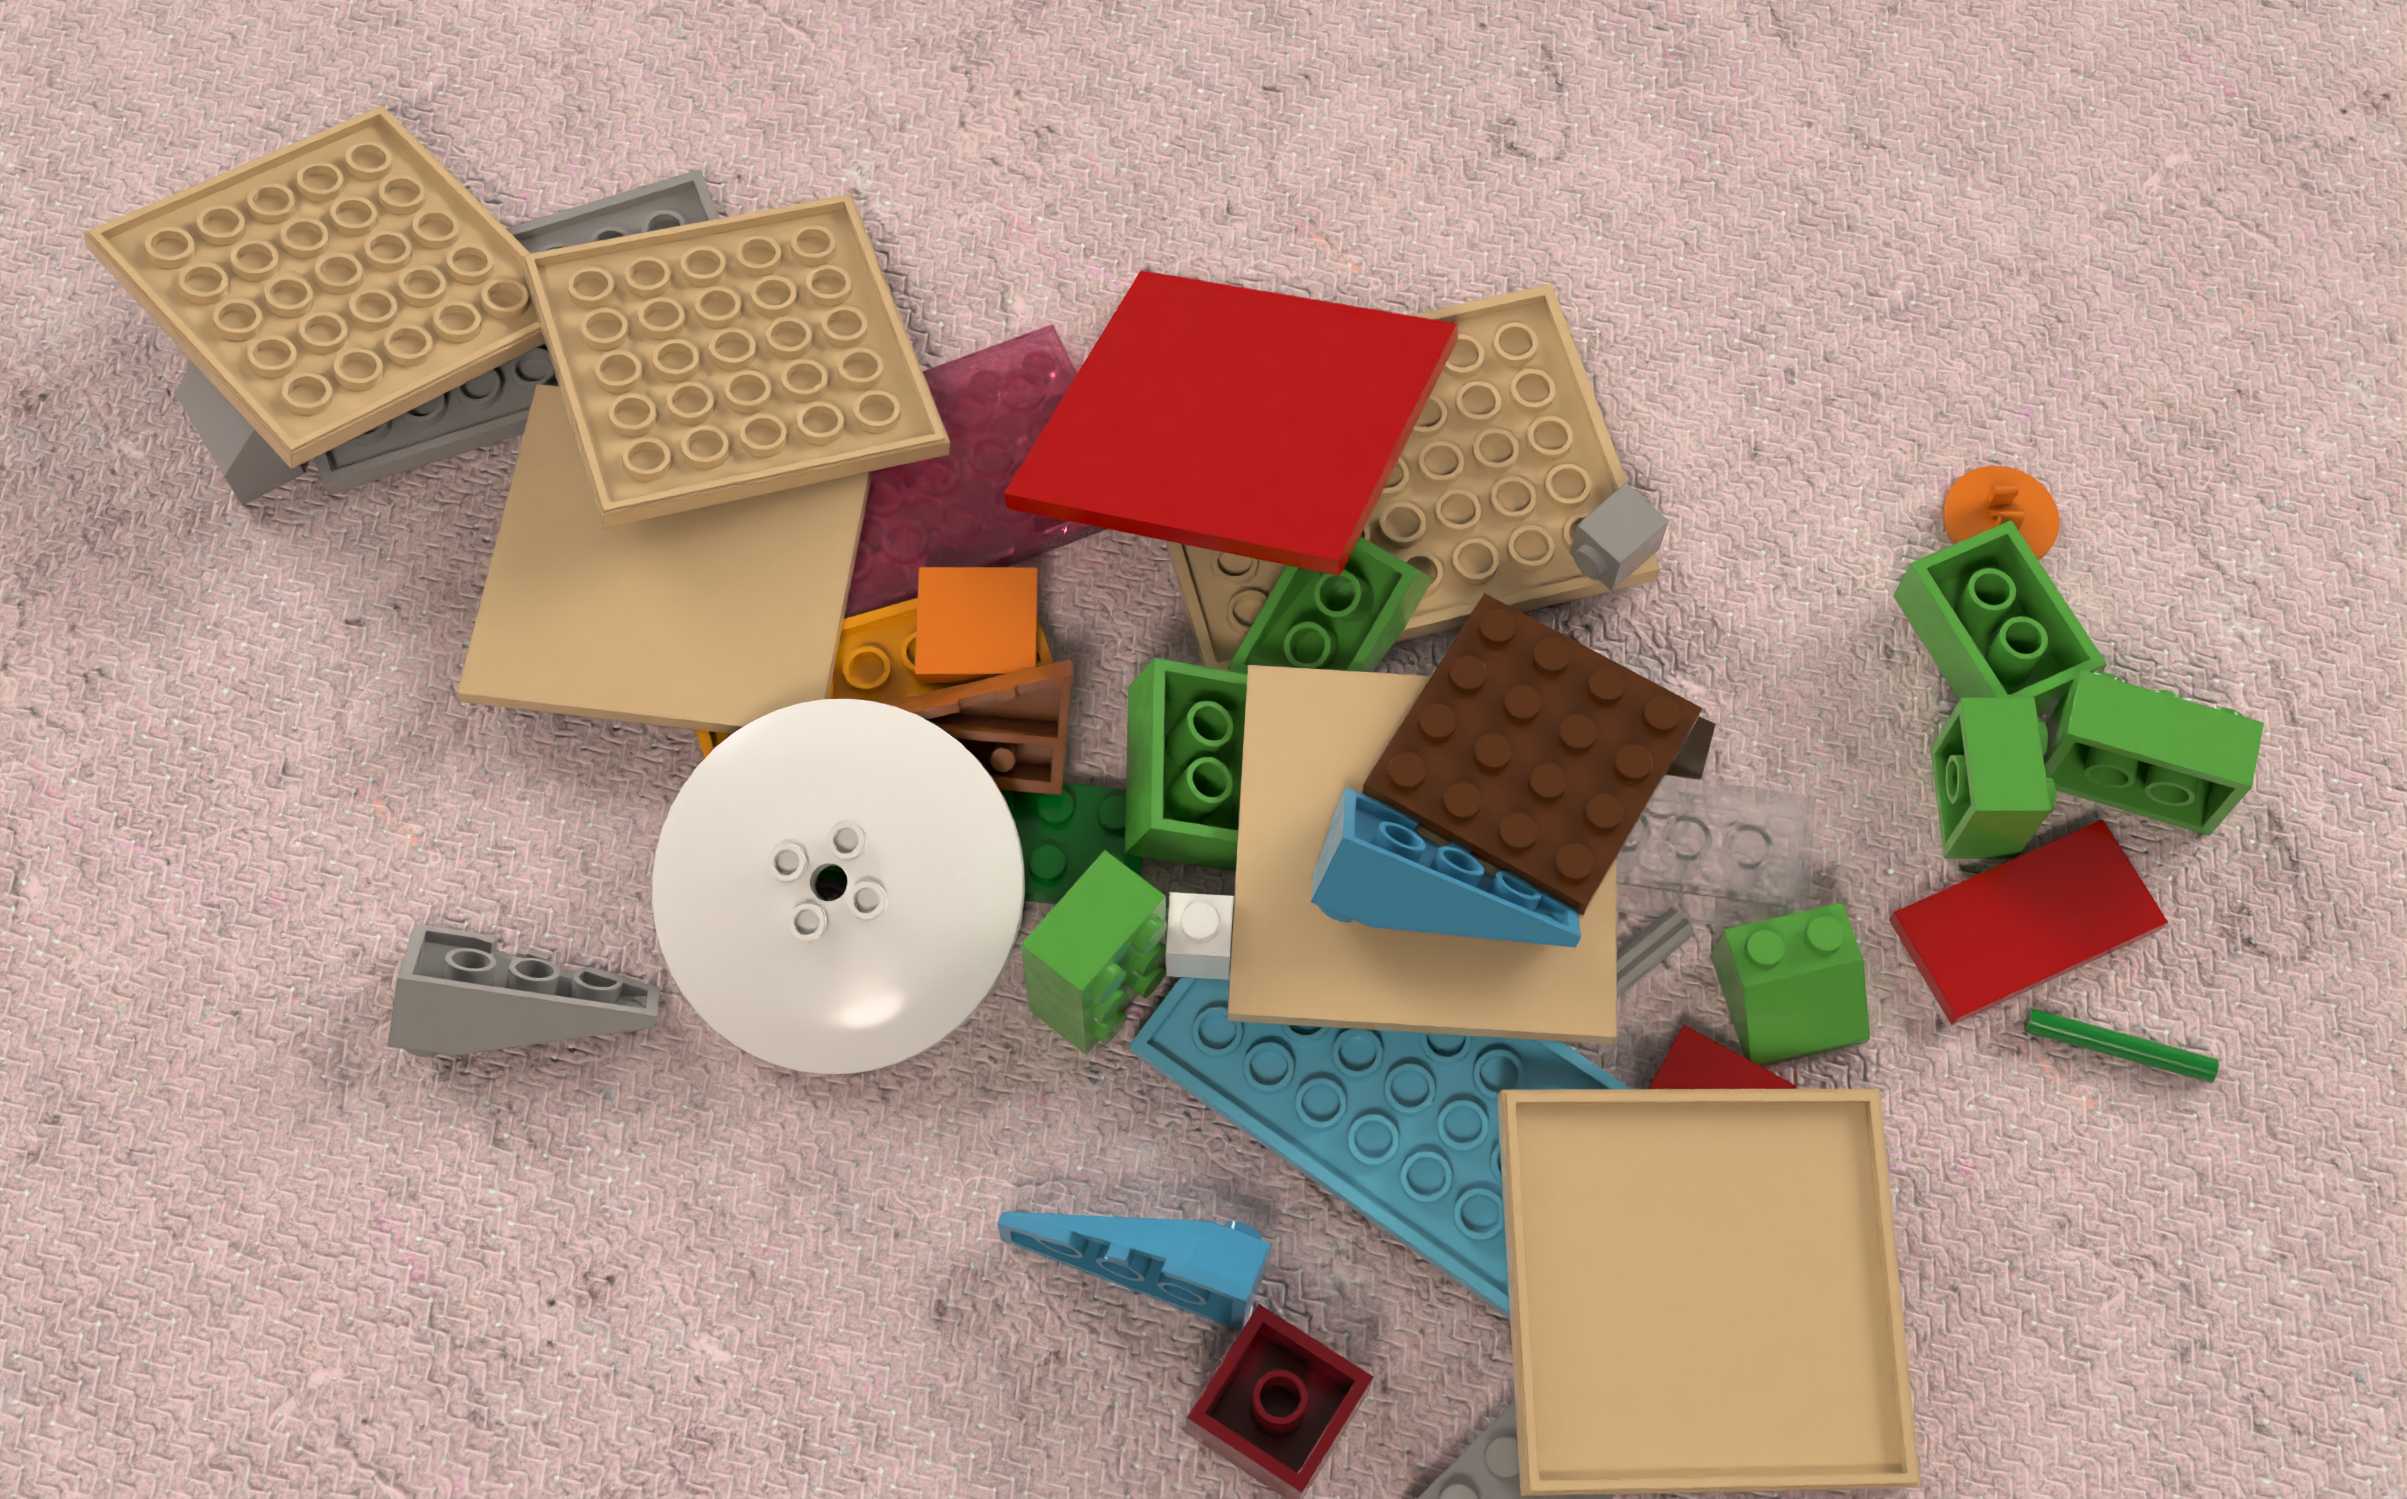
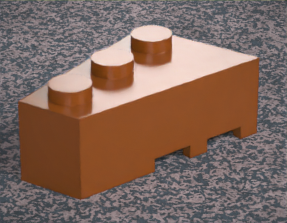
(1008, 723)

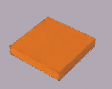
(975, 623)

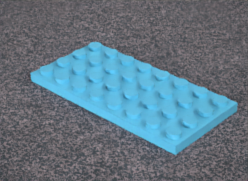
(1372, 1115)

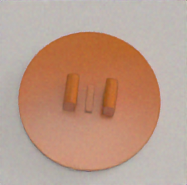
(1995, 496)

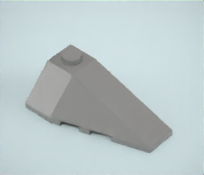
(470, 998)

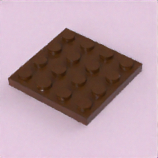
(1533, 752)

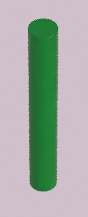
(2121, 1045)

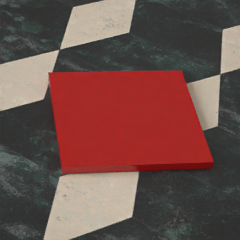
(1235, 421)

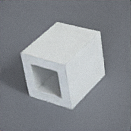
(1199, 935)

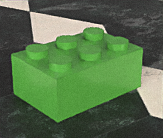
(1996, 620)
(2151, 752)
(1185, 764)
(1096, 953)

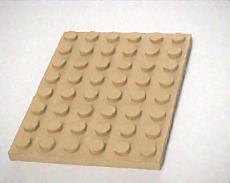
(1481, 489)

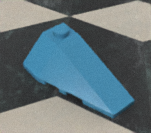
(1397, 879)

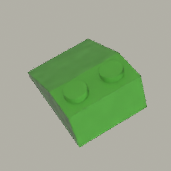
(1335, 619)

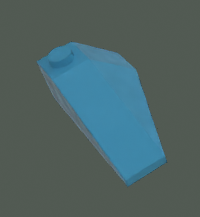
(1175, 1261)

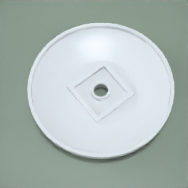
(924, 903)

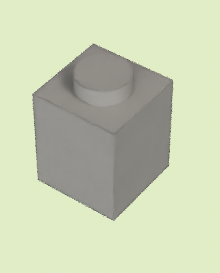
(1618, 537)

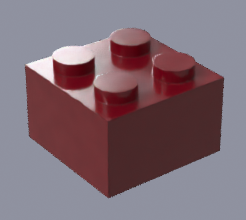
(1278, 1404)

